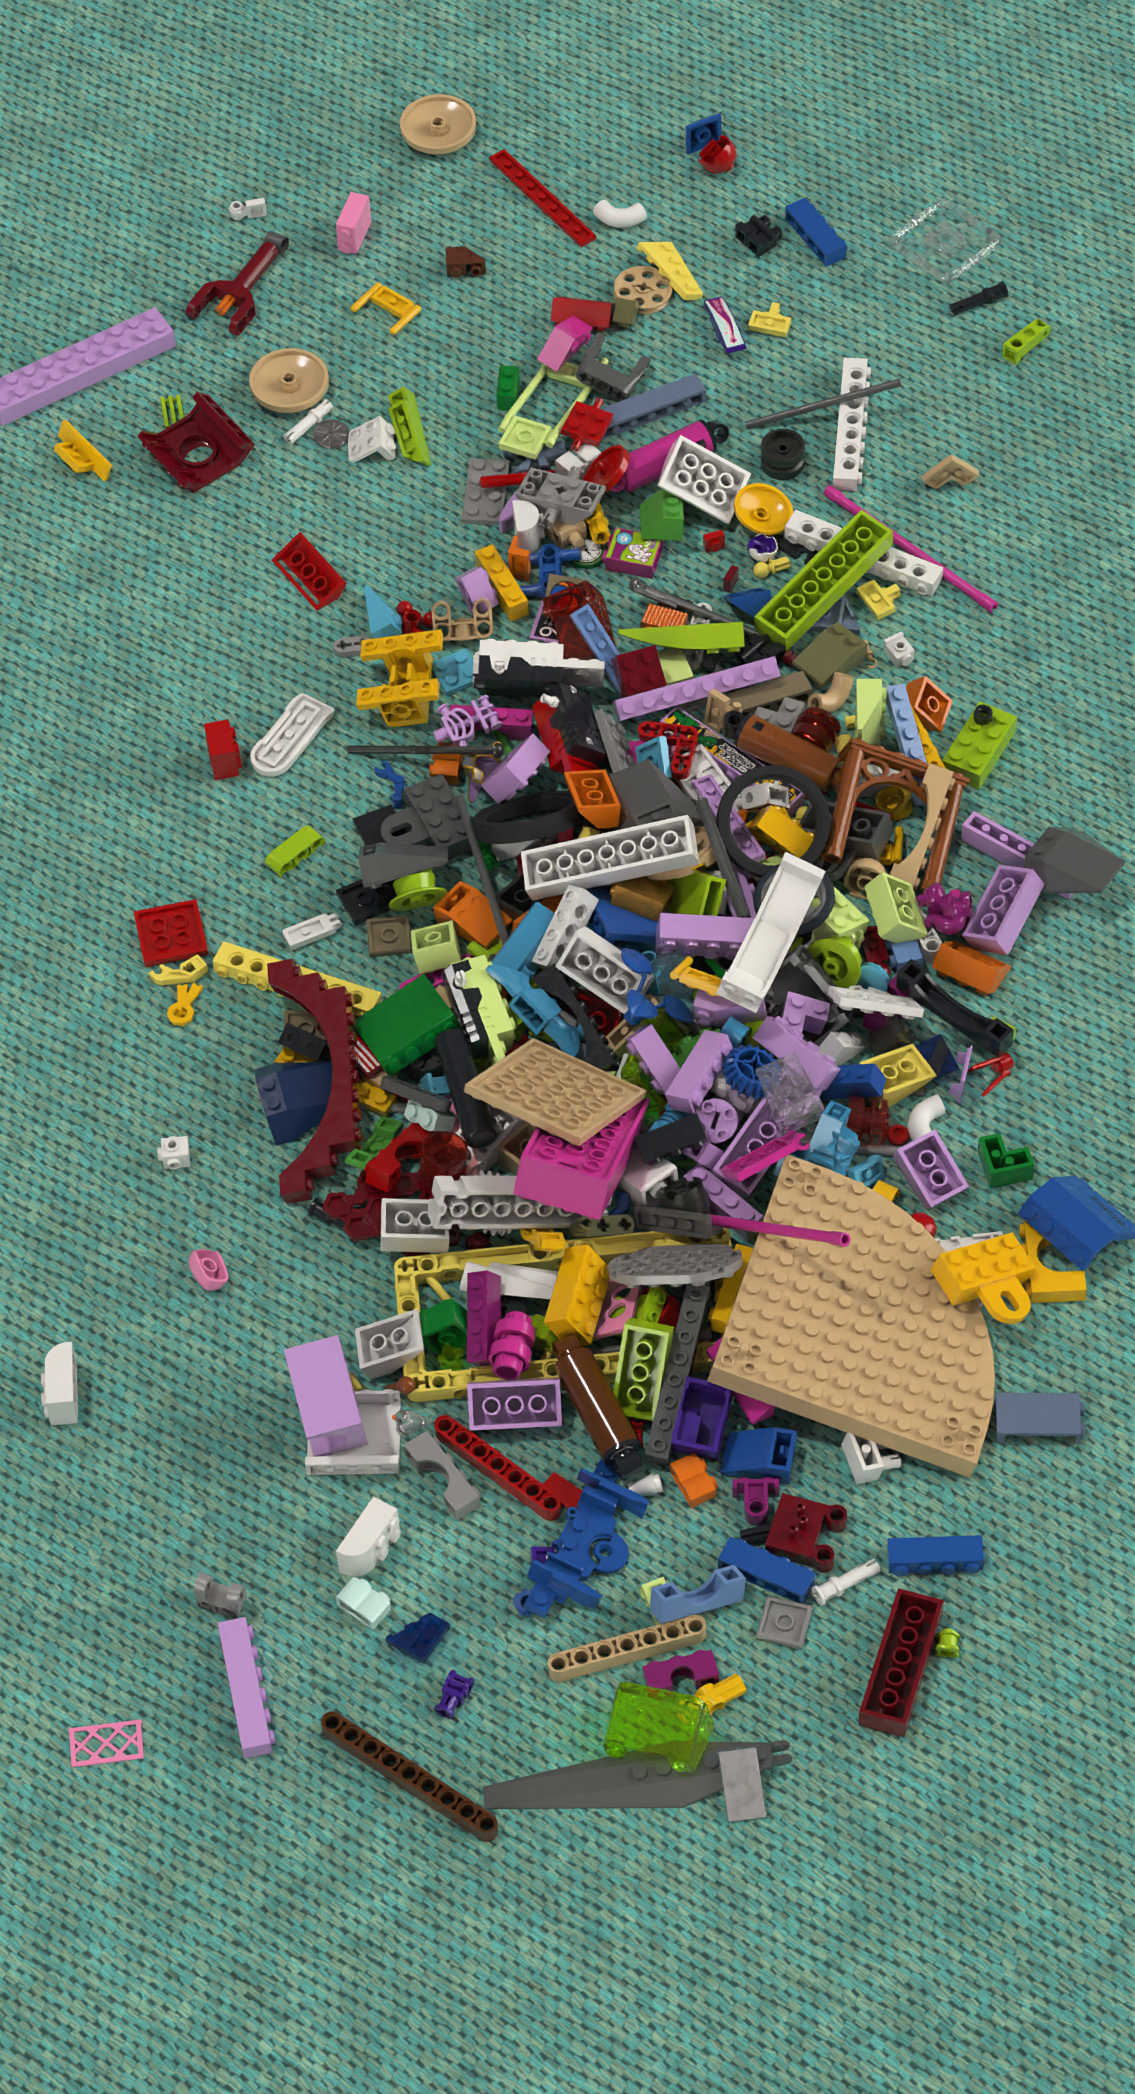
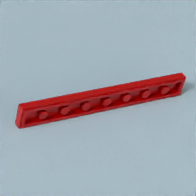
(542, 198)

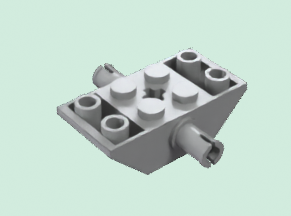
(560, 496)

